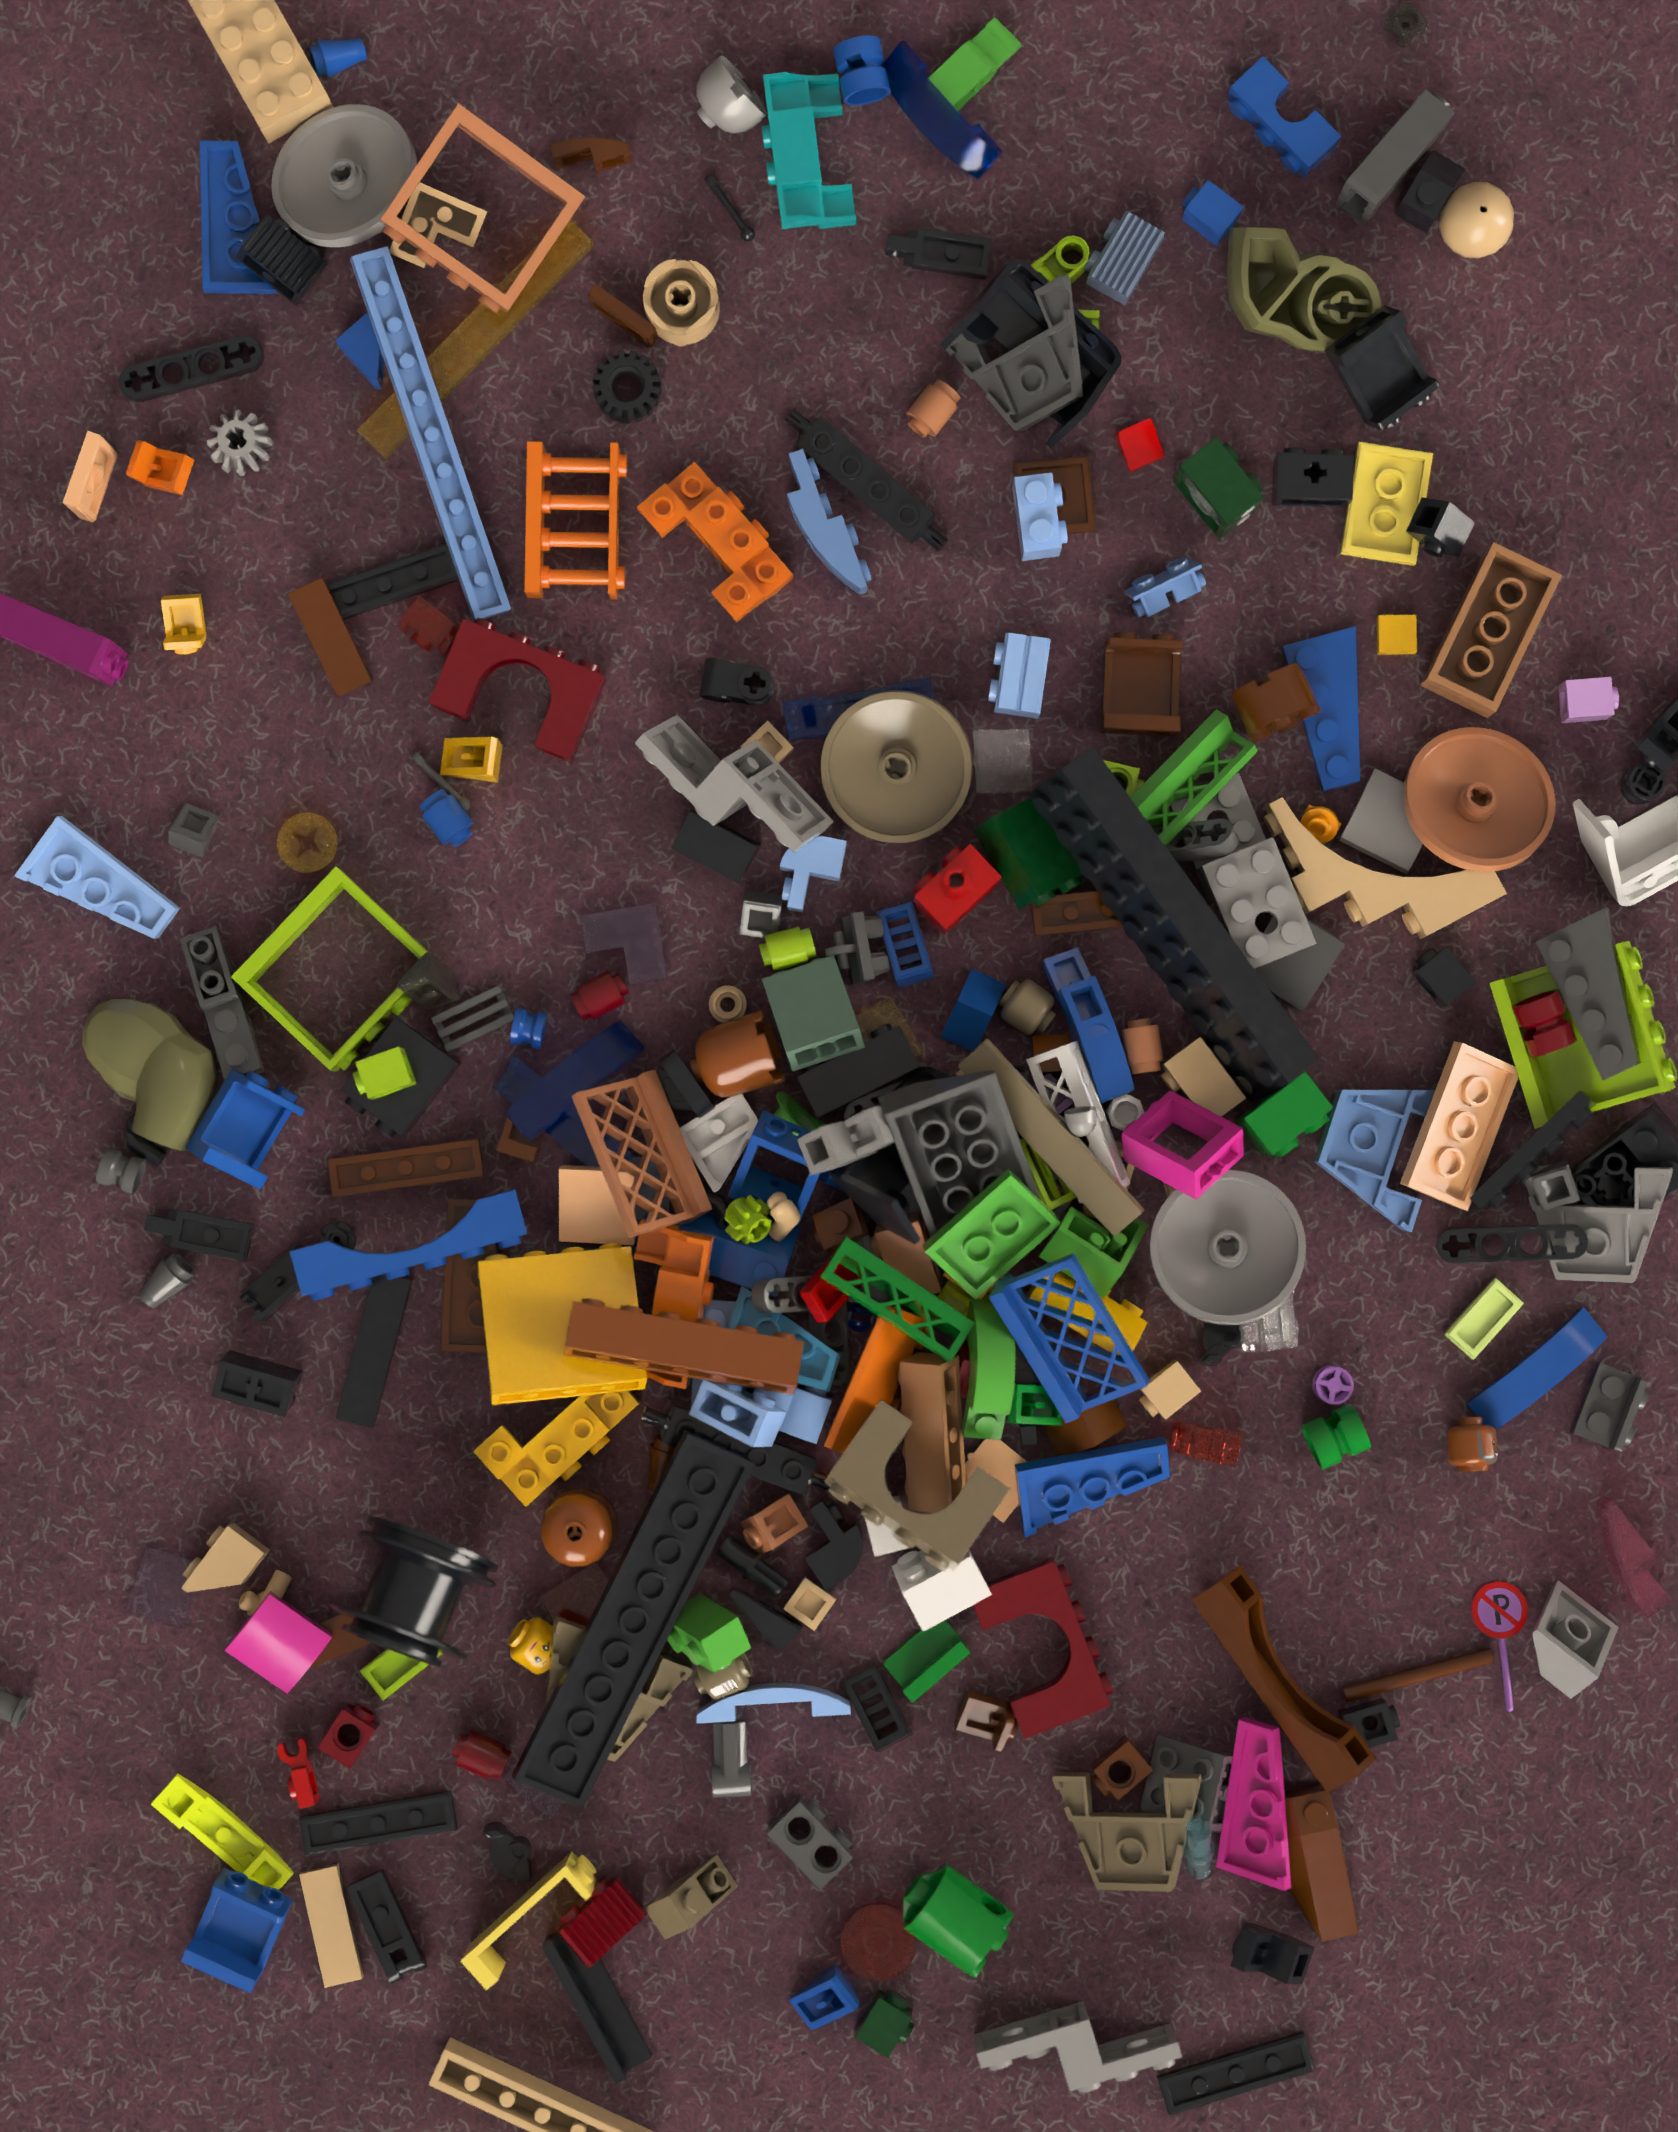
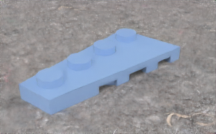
(86, 873)

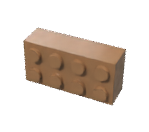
(1490, 630)

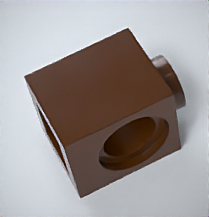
(1120, 1751)

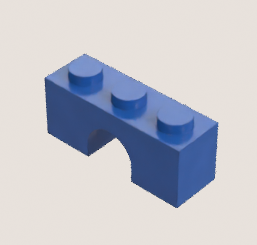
(1300, 143)

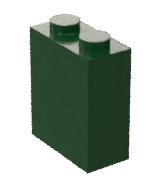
(1028, 855)

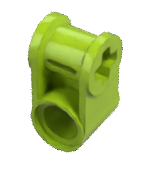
(1052, 264)

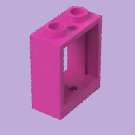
(1201, 1170)

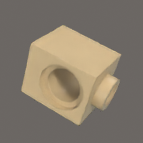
(1168, 1390)

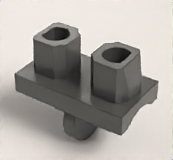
(853, 947)

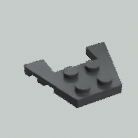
(1039, 373)

